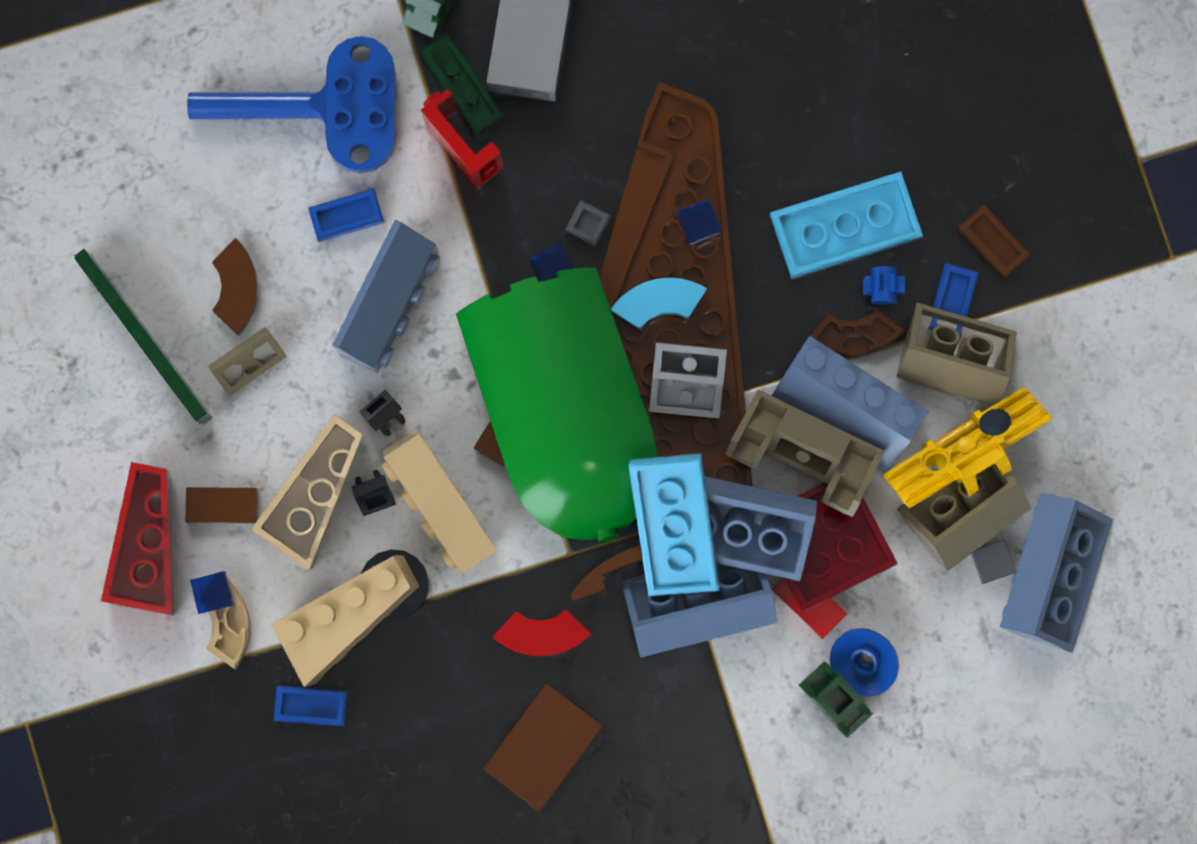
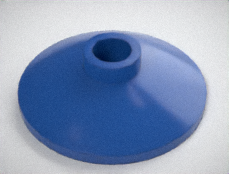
(865, 676)

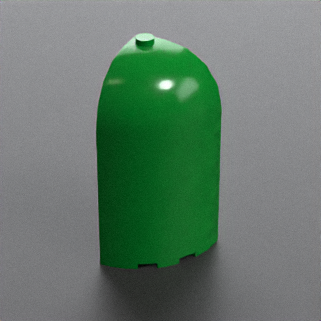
(561, 401)

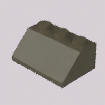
(967, 366)
(958, 524)

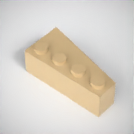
(307, 499)

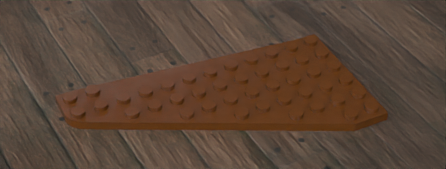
(673, 169)

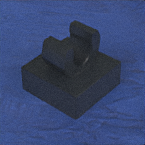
(381, 410)
(373, 494)

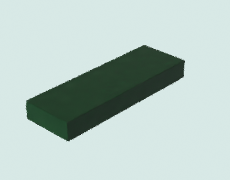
(460, 79)

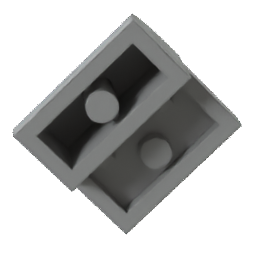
(687, 380)

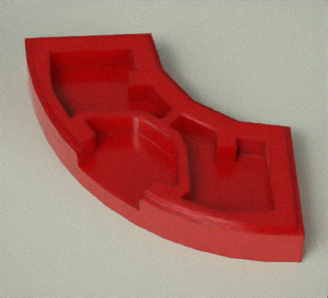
(541, 637)

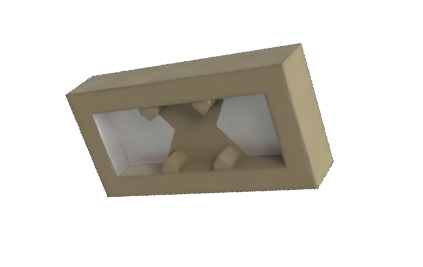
(247, 361)

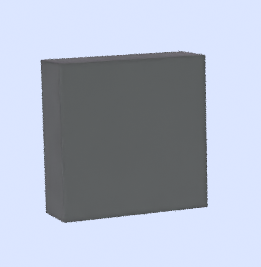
(588, 223)
(993, 562)

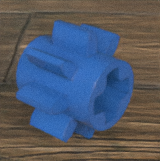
(884, 285)

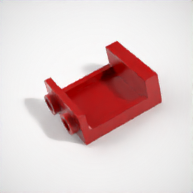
(477, 167)

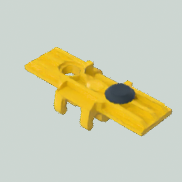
(968, 449)

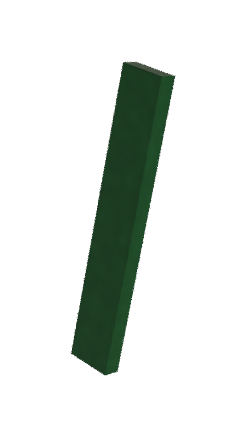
(143, 337)

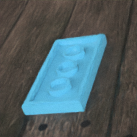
(846, 225)
(674, 524)

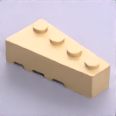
(437, 500)
(335, 622)

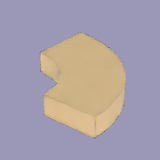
(230, 630)

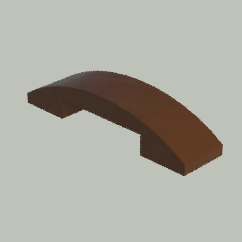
(593, 582)

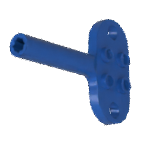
(353, 104)

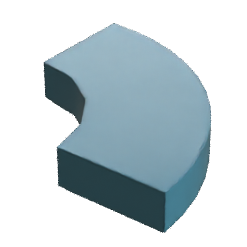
(658, 298)

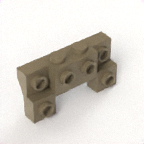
(807, 445)

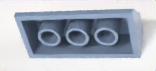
(386, 297)
(850, 400)
(760, 528)
(1056, 572)
(692, 618)

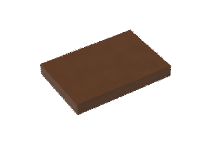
(542, 747)

